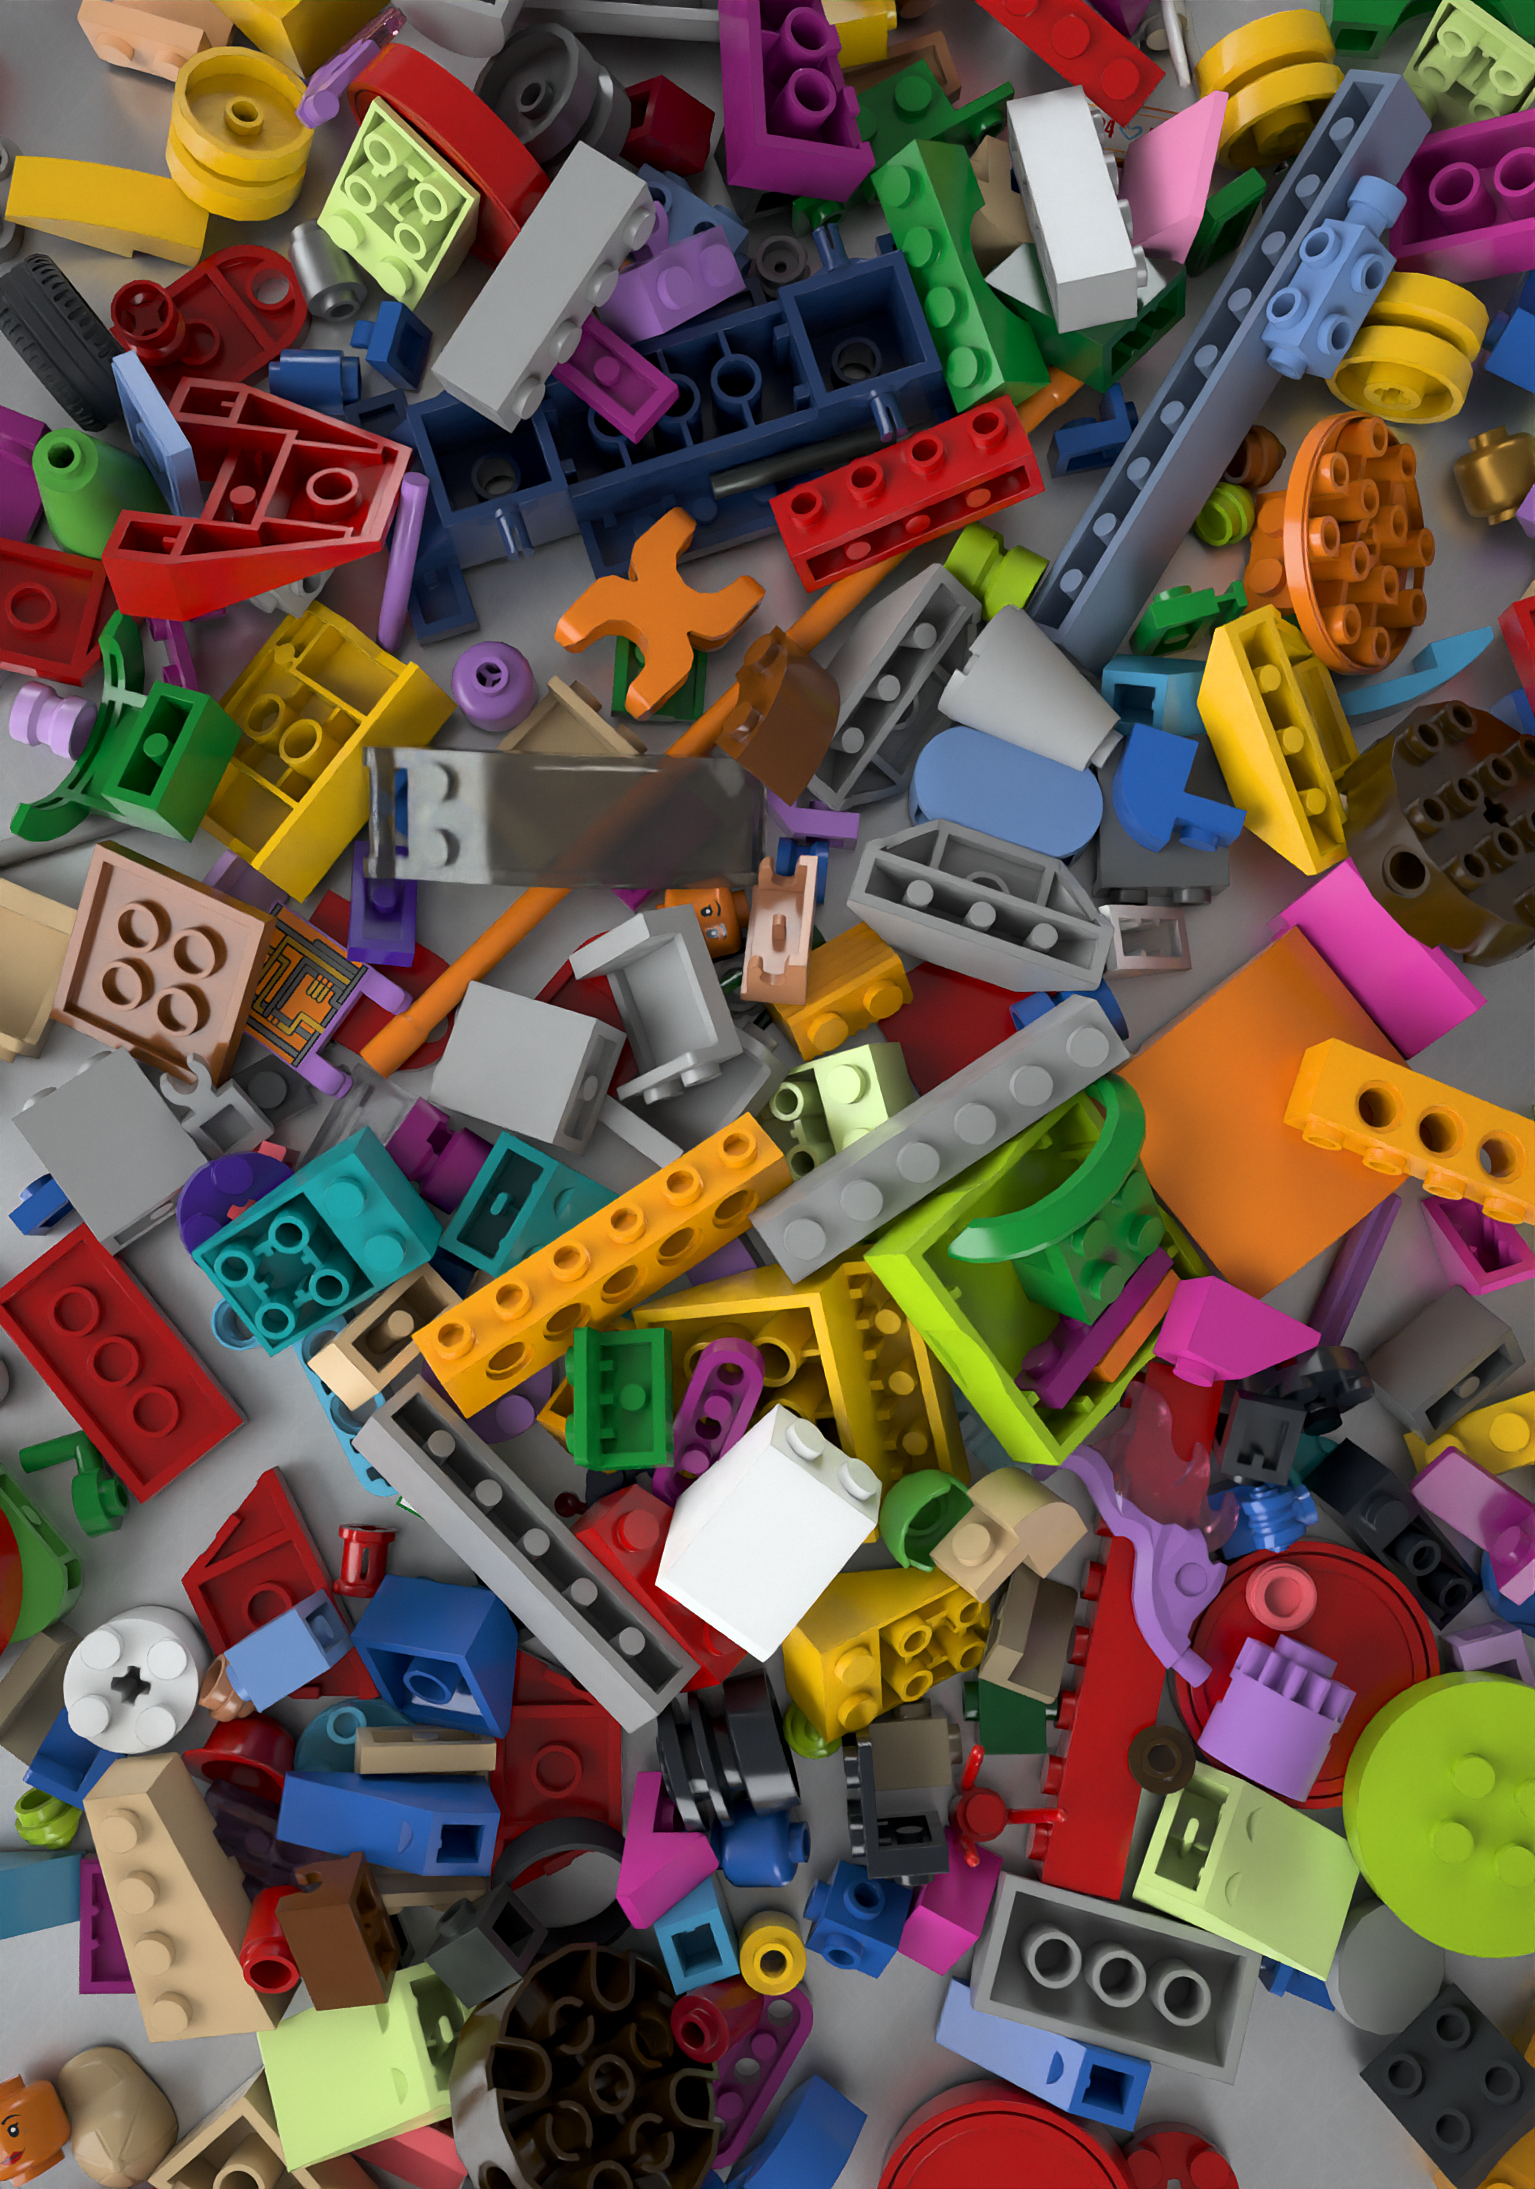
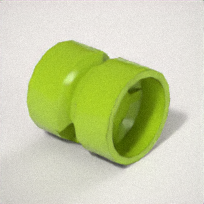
(993, 572)

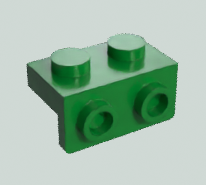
(621, 1399)

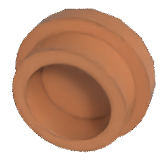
(219, 1694)

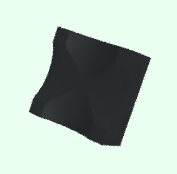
(1456, 2088)

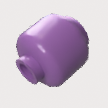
(488, 705)

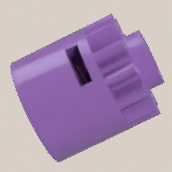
(1278, 1715)

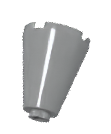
(1031, 695)

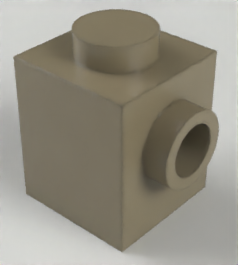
(914, 1746)

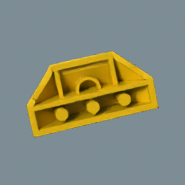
(1279, 737)

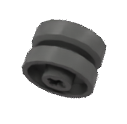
(555, 96)

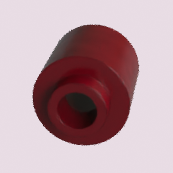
(716, 2017)

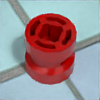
(147, 308)

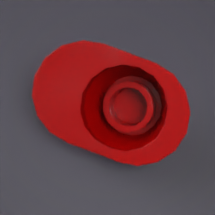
(247, 1753)

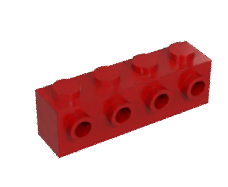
(908, 494)

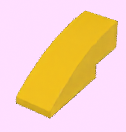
(107, 208)

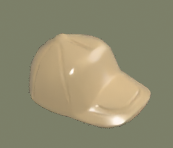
(116, 2117)

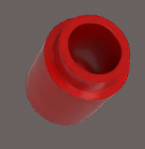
(265, 1951)

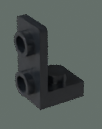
(1258, 1438)

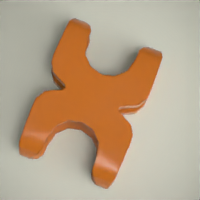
(659, 613)

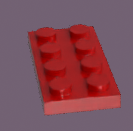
(117, 1363)

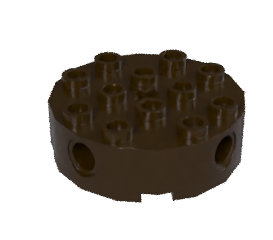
(1449, 830)
(582, 2080)

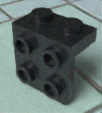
(893, 1845)

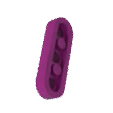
(717, 1395)
(745, 2098)

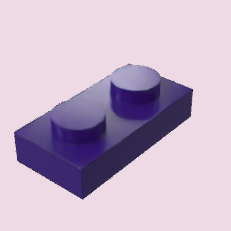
(381, 915)

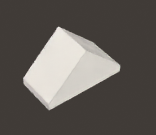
(1145, 941)

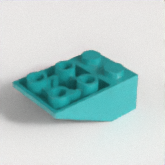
(520, 1207)
(321, 1242)

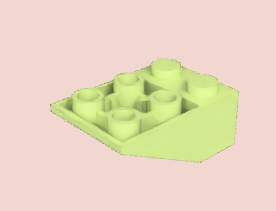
(1470, 68)
(401, 209)
(835, 1103)
(1250, 1871)
(363, 2069)

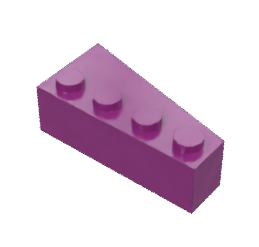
(788, 102)

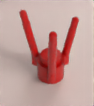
(981, 1813)

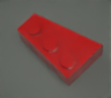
(628, 1539)

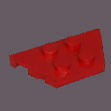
(53, 612)
(261, 1569)
(555, 1761)

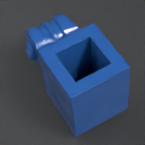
(1267, 1518)

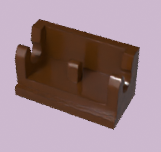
(341, 1934)

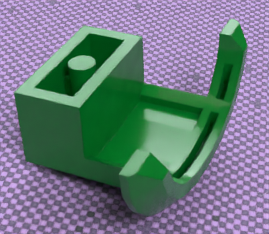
(147, 756)
(1089, 1232)

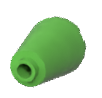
(86, 488)

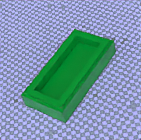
(1225, 221)

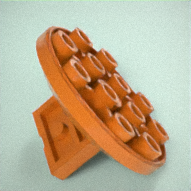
(1344, 543)

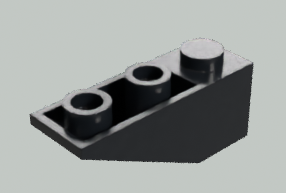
(1393, 1530)

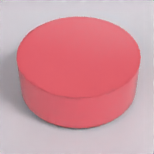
(1281, 1595)

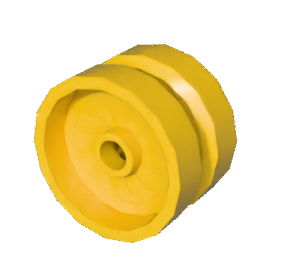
(1276, 83)
(237, 134)
(1413, 351)

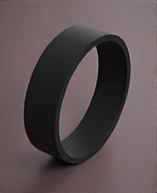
(560, 1836)

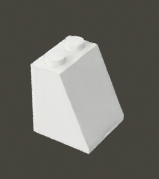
(767, 1531)

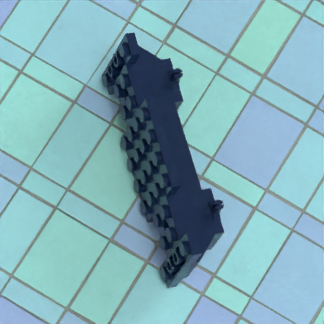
(748, 388)

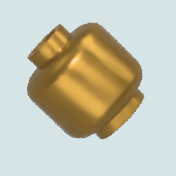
(1496, 473)

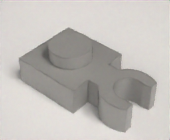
(219, 1118)

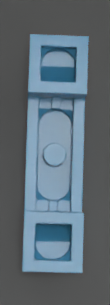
(1433, 669)

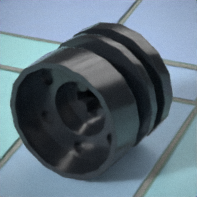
(727, 1753)

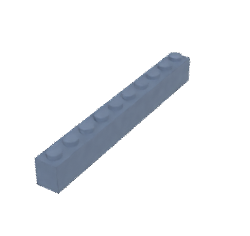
(1215, 381)

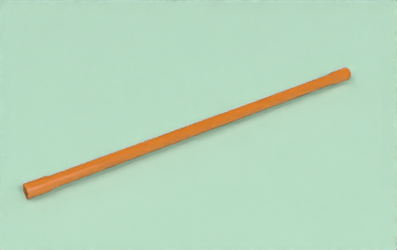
(411, 1027)

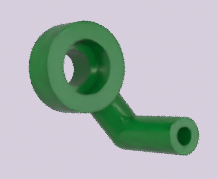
(95, 1494)

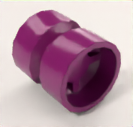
(437, 1156)

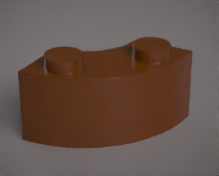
(781, 715)

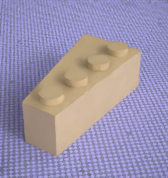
(176, 1902)

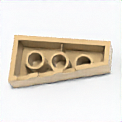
(243, 2150)

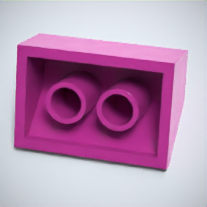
(1397, 980)

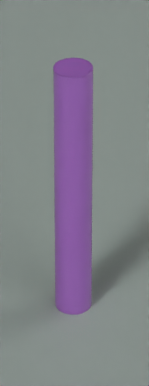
(402, 560)

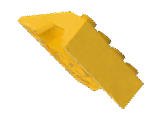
(298, 772)

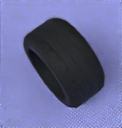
(61, 341)

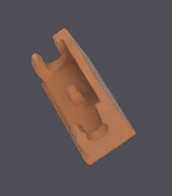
(780, 934)

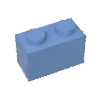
(288, 1651)

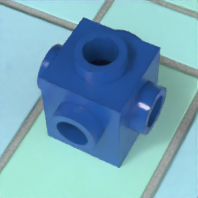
(856, 1919)

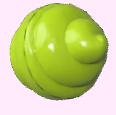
(1226, 515)
(804, 1737)
(46, 1820)

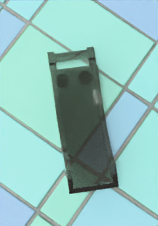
(567, 818)

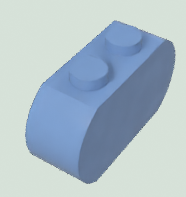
(1006, 793)

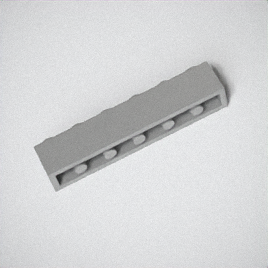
(938, 1136)
(525, 1554)

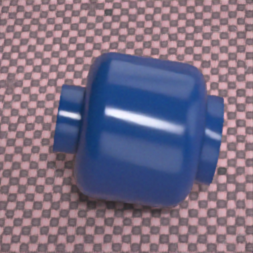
(760, 1849)

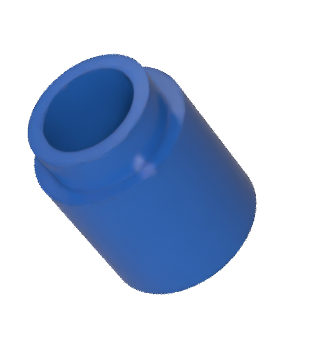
(317, 379)

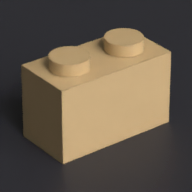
(379, 1338)

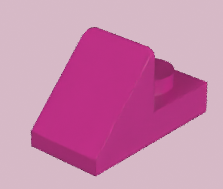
(658, 1857)

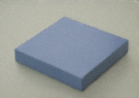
(158, 437)

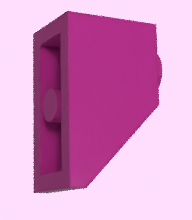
(1226, 1333)

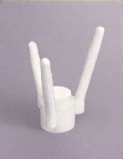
(1170, 27)

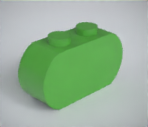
(49, 1564)

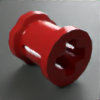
(356, 1538)

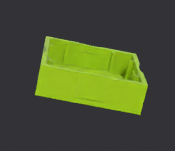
(979, 1312)

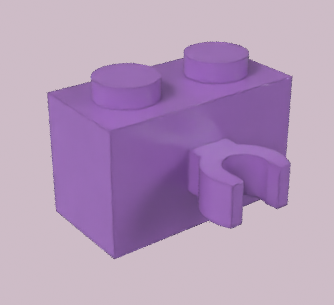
(670, 282)

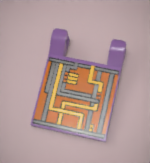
(307, 996)

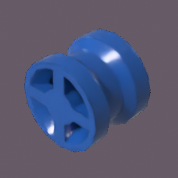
(789, 853)

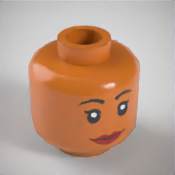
(718, 913)
(30, 2129)

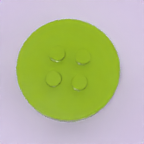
(1448, 1811)

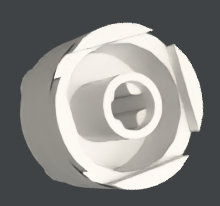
(105, 1699)

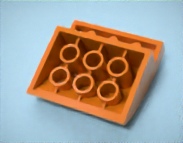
(1216, 1110)

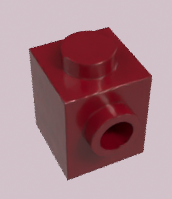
(667, 128)

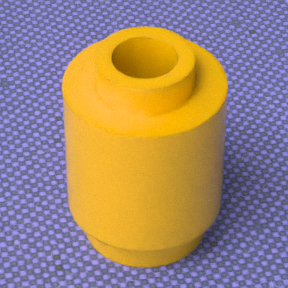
(772, 1932)

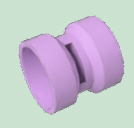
(49, 719)

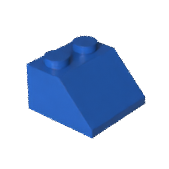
(441, 1653)

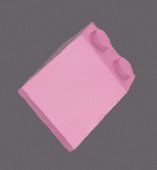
(1170, 177)

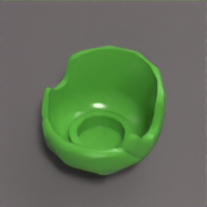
(920, 1514)

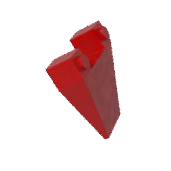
(284, 504)

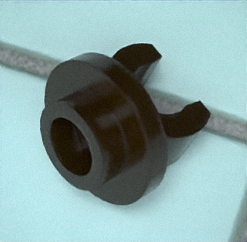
(1161, 1759)

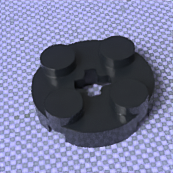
(1324, 1380)

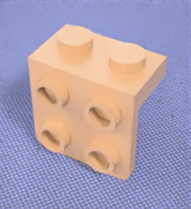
(154, 33)

